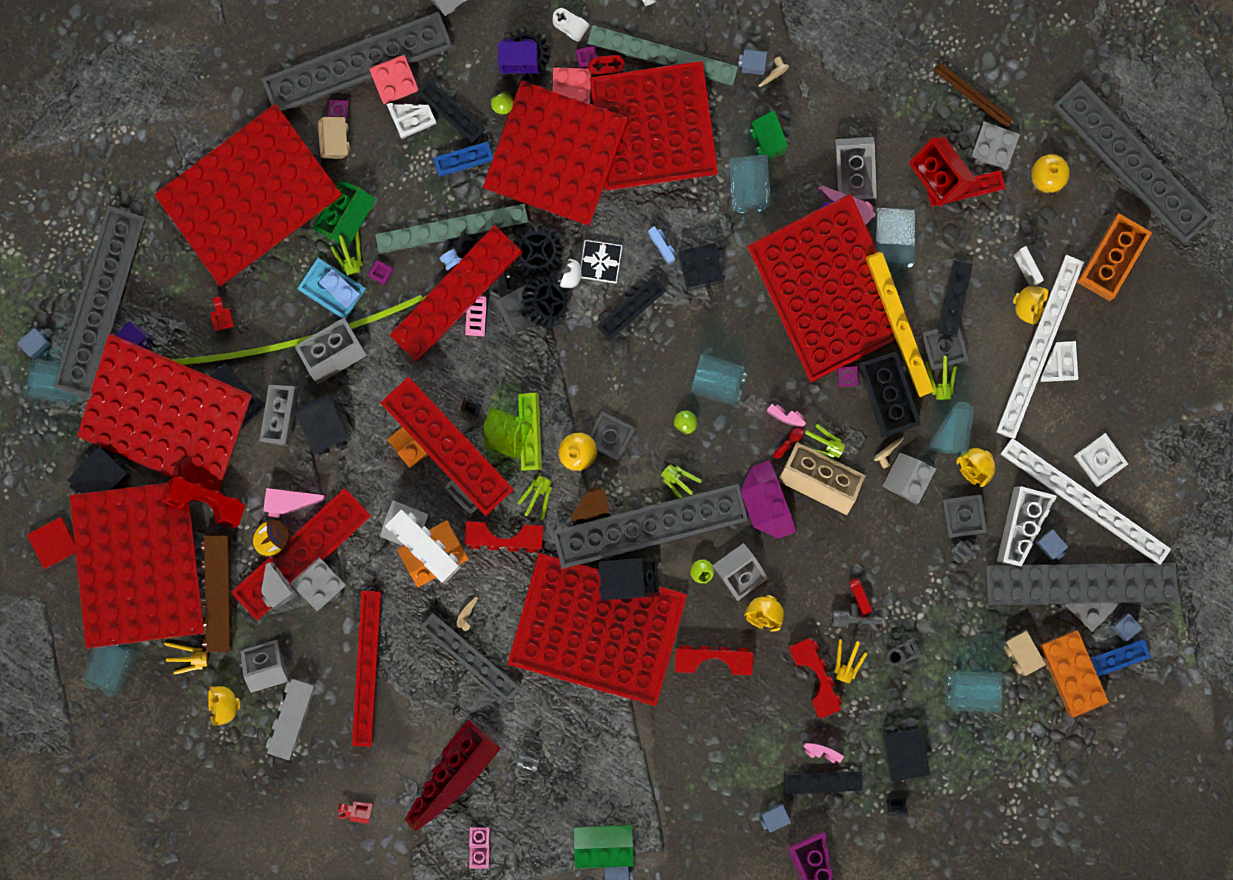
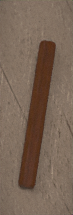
(973, 95)

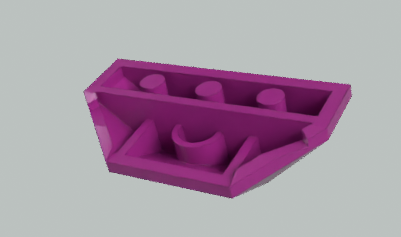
(766, 501)

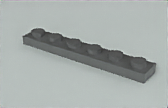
(470, 657)

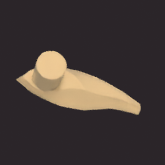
(781, 68)
(881, 456)
(465, 613)

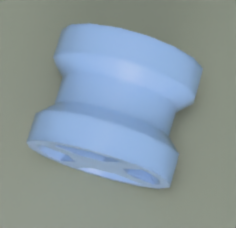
(450, 259)

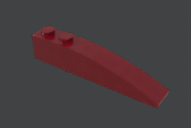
(460, 766)

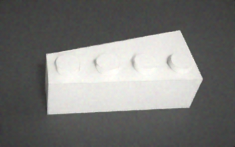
(1023, 523)
(423, 546)

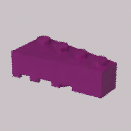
(811, 858)

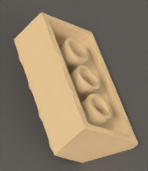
(821, 478)

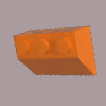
(407, 448)
(416, 568)

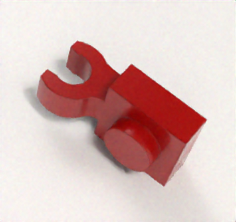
(221, 317)
(359, 812)

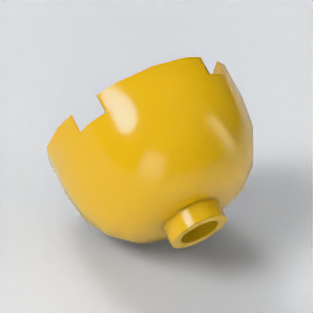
(1050, 173)
(1030, 303)
(577, 451)
(977, 466)
(765, 612)
(222, 705)

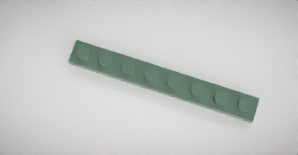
(659, 54)
(451, 228)

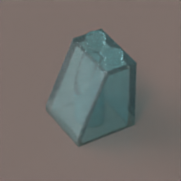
(749, 183)
(718, 380)
(40, 383)
(954, 431)
(109, 669)
(974, 691)

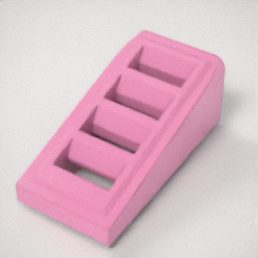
(483, 308)

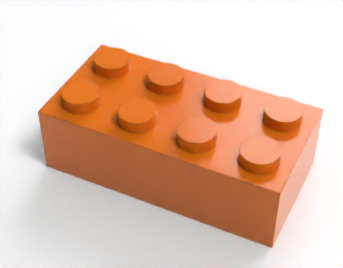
(1114, 257)
(1073, 673)

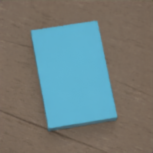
(312, 288)

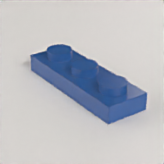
(463, 159)
(1120, 657)

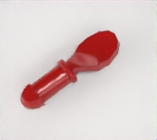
(794, 436)

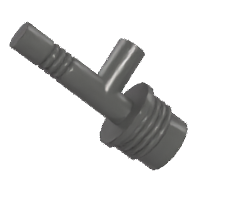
(842, 618)

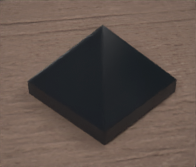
(465, 243)
(471, 405)
(896, 807)

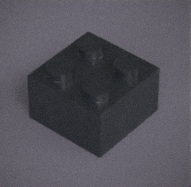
(700, 266)

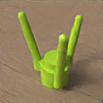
(351, 265)
(944, 390)
(833, 447)
(671, 474)
(540, 486)

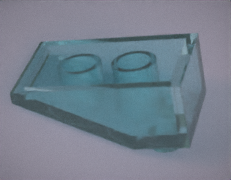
(895, 236)

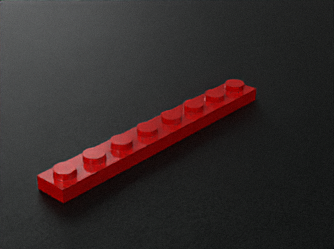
(366, 668)

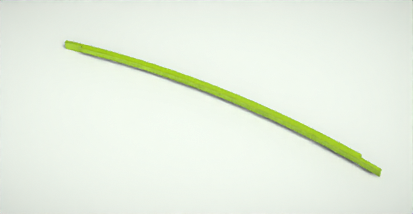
(183, 361)

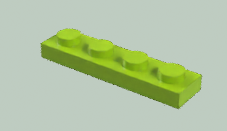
(532, 447)

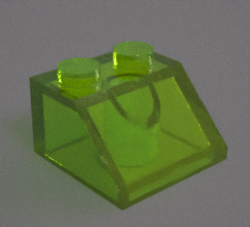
(505, 433)

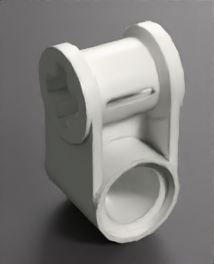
(571, 25)

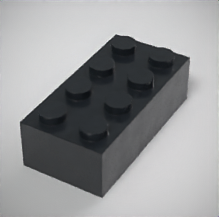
(889, 394)

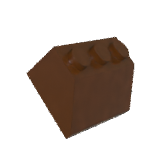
(591, 506)

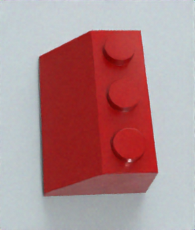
(942, 170)

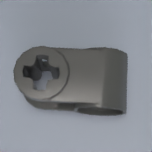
(906, 650)

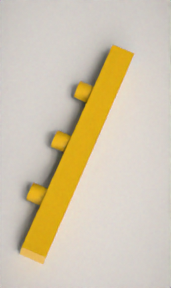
(899, 324)

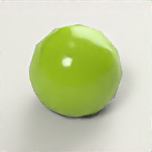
(502, 103)
(685, 422)
(702, 571)

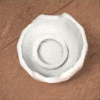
(572, 274)

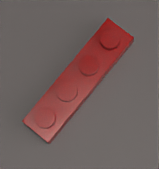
(984, 185)

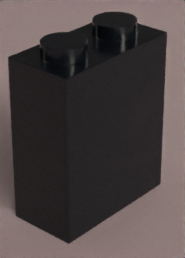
(98, 474)
(906, 753)

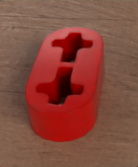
(605, 60)
(860, 596)

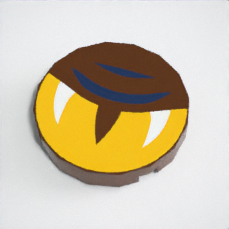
(271, 539)

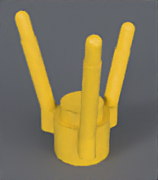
(198, 659)
(847, 673)

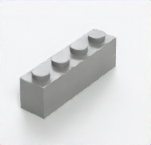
(291, 719)

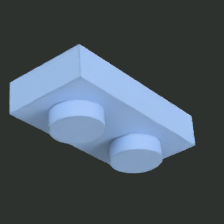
(666, 251)
(339, 289)

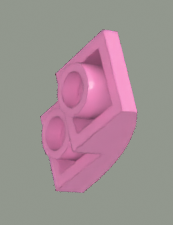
(794, 419)
(815, 749)
(479, 848)

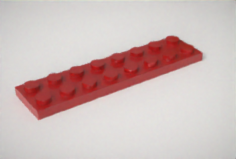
(456, 293)
(446, 445)
(314, 540)

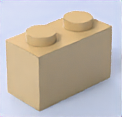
(333, 138)
(1024, 653)

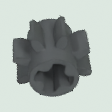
(963, 551)
(528, 762)

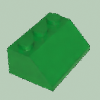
(345, 214)
(603, 846)

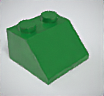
(768, 136)

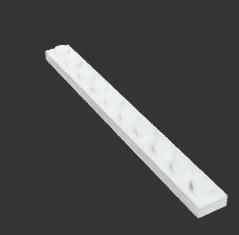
(1039, 347)
(1085, 501)

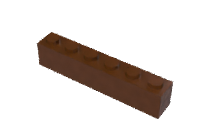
(217, 593)

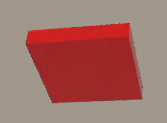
(52, 542)

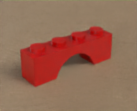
(226, 510)
(529, 537)
(688, 659)
(825, 700)

